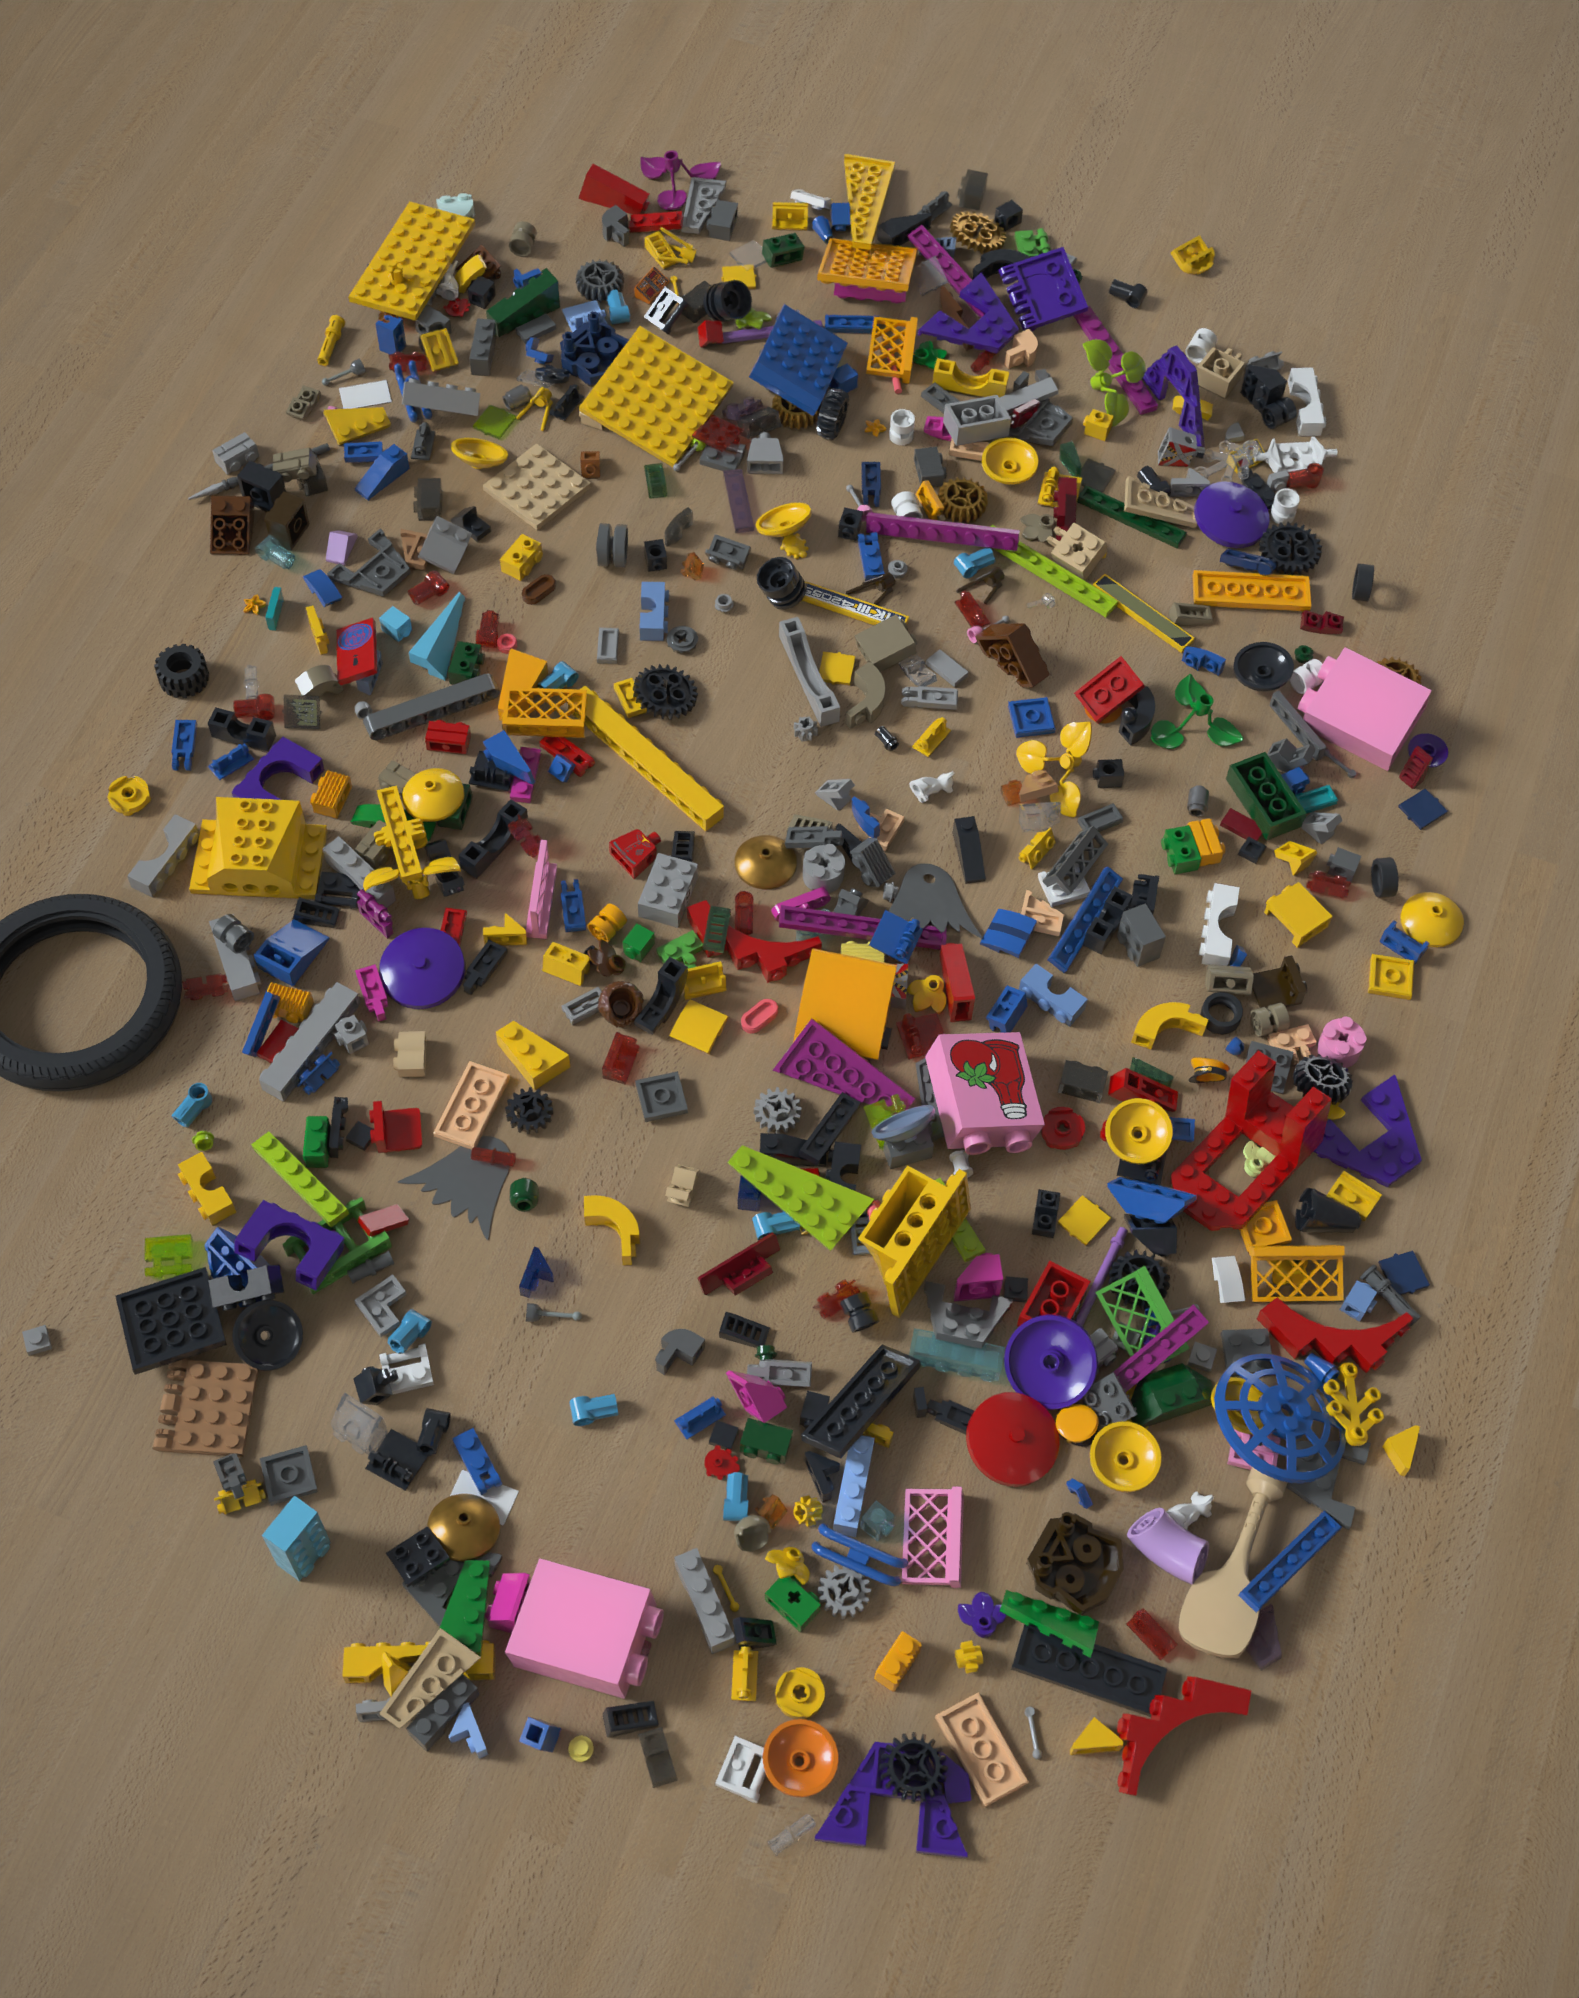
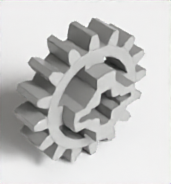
(777, 1119)
(836, 1586)

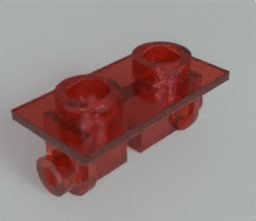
(404, 359)
(971, 610)
(521, 830)
(1321, 881)
(197, 989)
(829, 1302)
(1151, 1634)

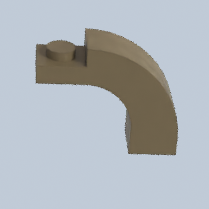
(872, 684)

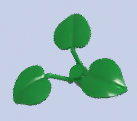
(1192, 693)

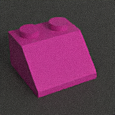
(980, 1279)
(757, 1395)
(508, 1601)

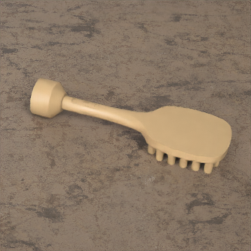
(1212, 1612)

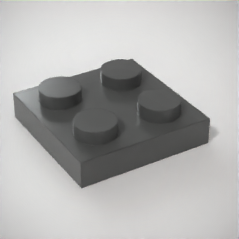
(661, 1096)
(1246, 1342)
(288, 1475)

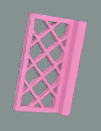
(541, 895)
(954, 1536)

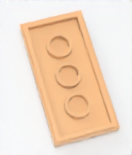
(471, 1105)
(981, 1749)

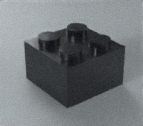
(261, 485)

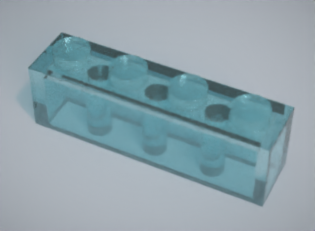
(957, 1358)

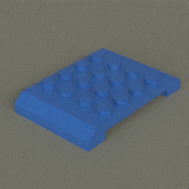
(798, 360)

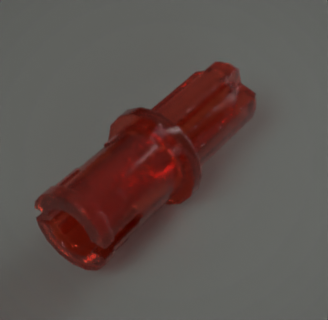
(984, 358)
(493, 1156)

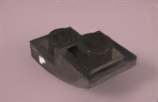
(680, 522)

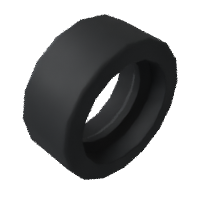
(1363, 582)
(1384, 877)
(1229, 1001)

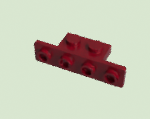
(1066, 503)
(743, 1268)

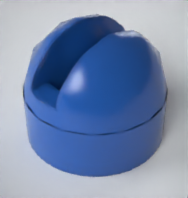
(1235, 1047)

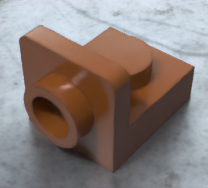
(590, 464)

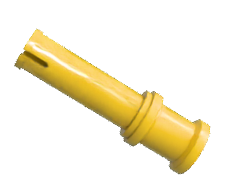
(332, 334)

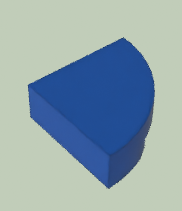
(1238, 956)
(1075, 1486)

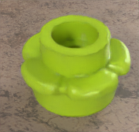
(203, 1140)

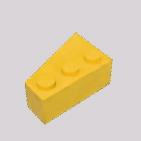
(531, 1054)

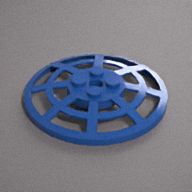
(1275, 1422)

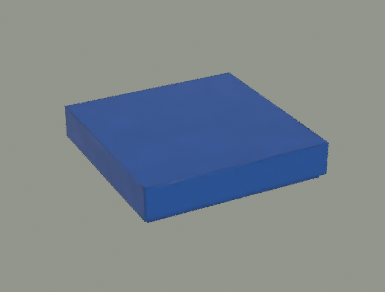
(1031, 717)

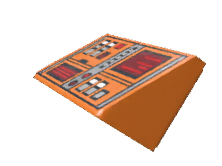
(650, 286)

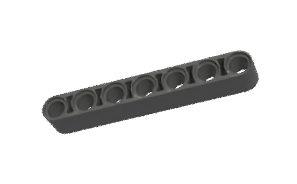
(431, 707)

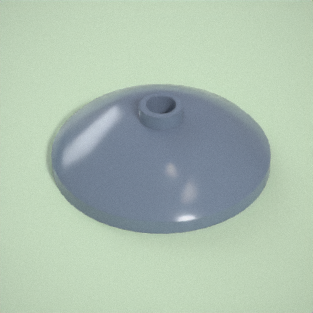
(904, 1124)

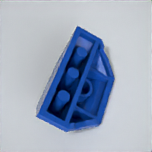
(1149, 1200)
(225, 1262)

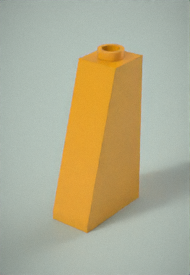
(521, 672)

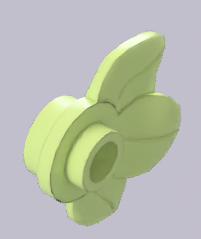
(1256, 1159)

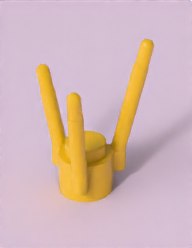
(687, 252)
(541, 399)

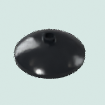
(1264, 659)
(283, 1332)

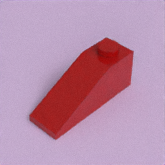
(1131, 1085)

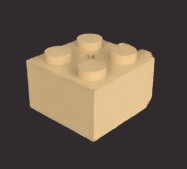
(1220, 371)
(1077, 550)

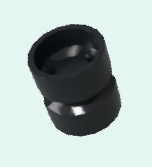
(1278, 413)
(858, 1309)

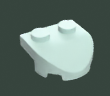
(459, 205)

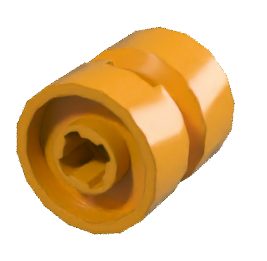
(607, 923)

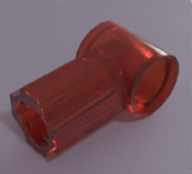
(1306, 477)
(432, 585)
(488, 634)
(261, 707)
(744, 914)

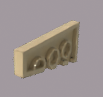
(1157, 505)
(432, 1673)

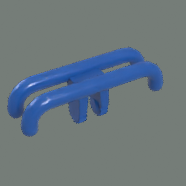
(400, 379)
(858, 1556)

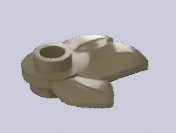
(1038, 527)

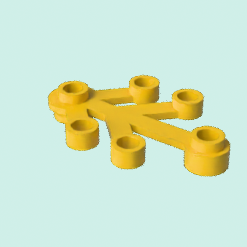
(1355, 1432)

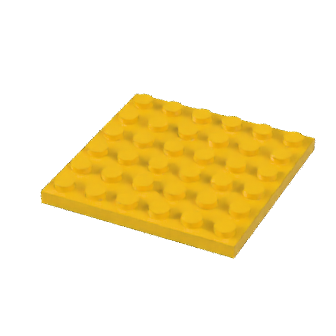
(656, 396)

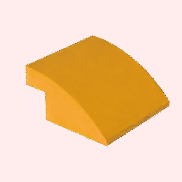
(848, 999)

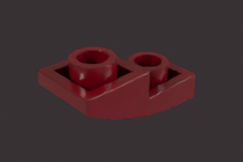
(1324, 624)

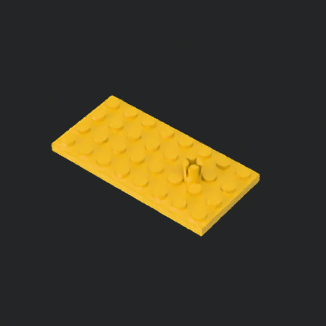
(412, 261)

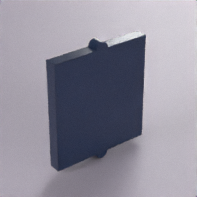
(1422, 809)
(1404, 1273)

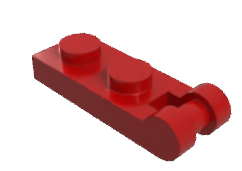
(562, 746)

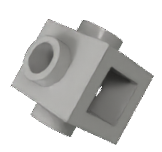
(351, 1034)

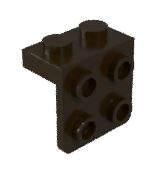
(1280, 985)

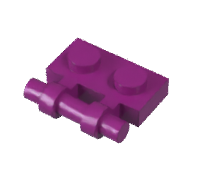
(375, 913)

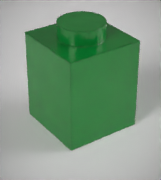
(638, 942)

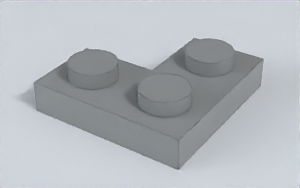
(376, 1303)

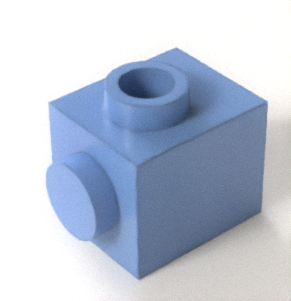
(1359, 1300)

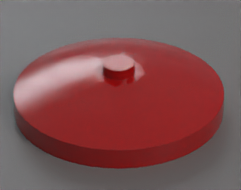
(1012, 1439)

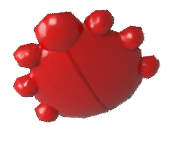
(457, 307)
(720, 1463)

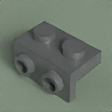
(728, 552)

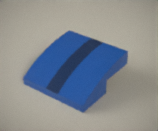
(1008, 932)

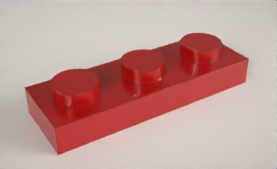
(656, 221)

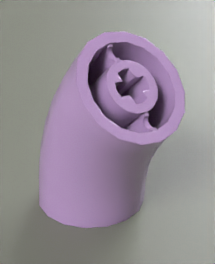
(1169, 1545)

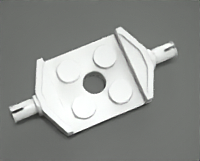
(1280, 455)

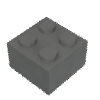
(1141, 935)

